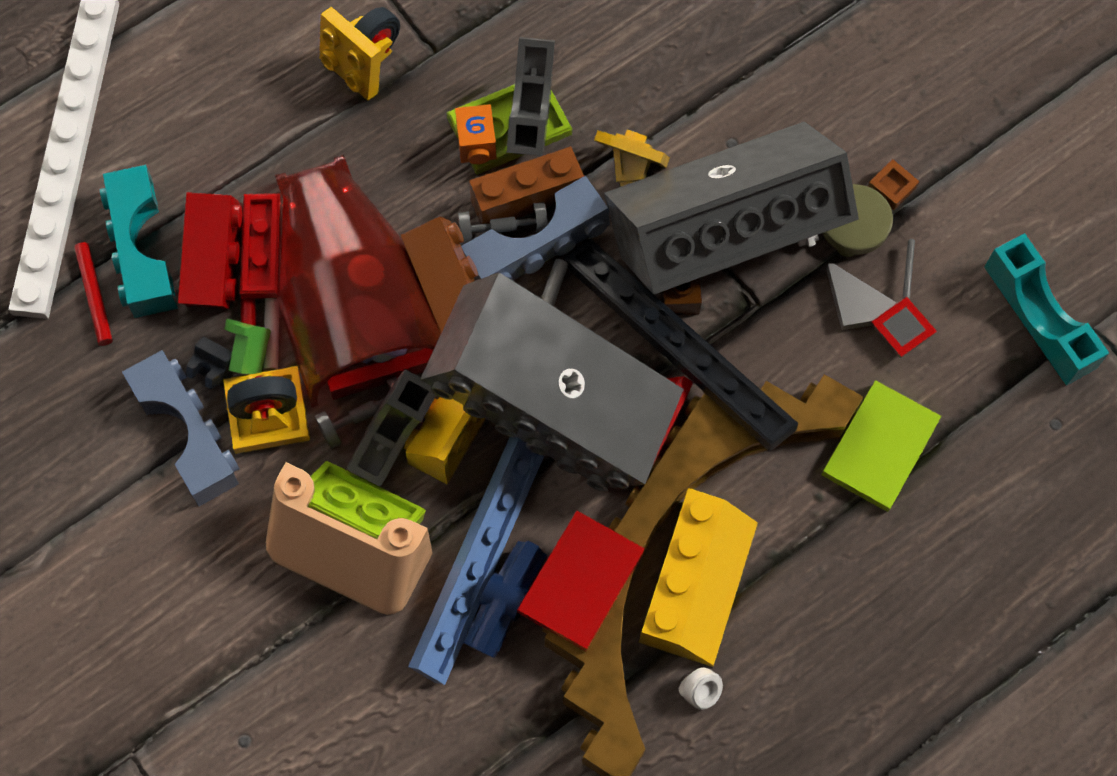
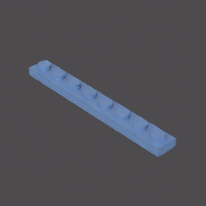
(476, 562)

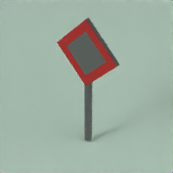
(903, 323)

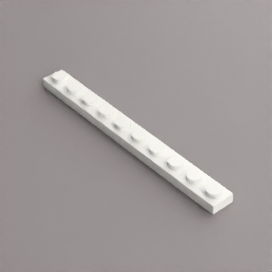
(63, 160)

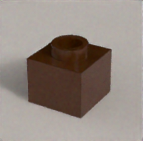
(684, 302)

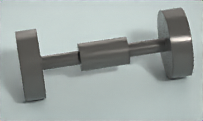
(503, 224)
(355, 415)

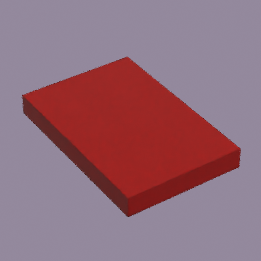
(581, 580)

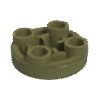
(867, 232)

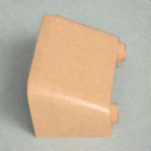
(363, 568)

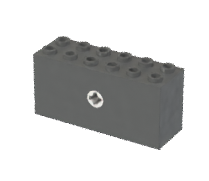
(732, 206)
(552, 384)

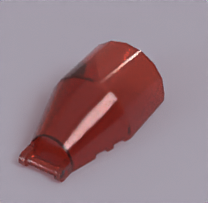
(344, 277)

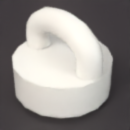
(701, 688)

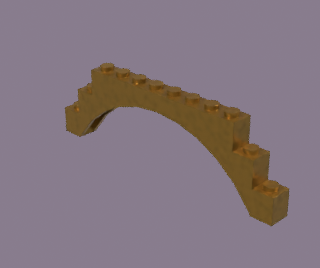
(696, 451)

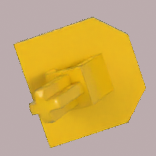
(631, 155)

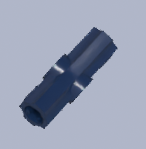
(503, 597)

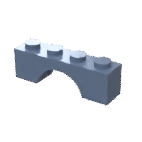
(577, 216)
(202, 464)

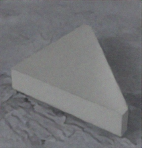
(855, 300)

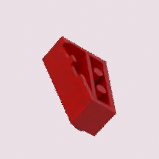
(210, 250)

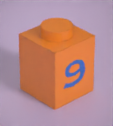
(475, 134)

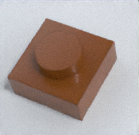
(894, 183)

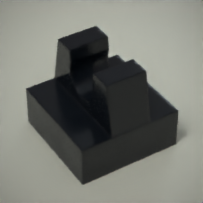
(210, 361)

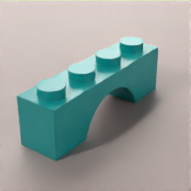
(132, 202)
(1022, 279)

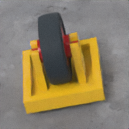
(358, 47)
(266, 409)

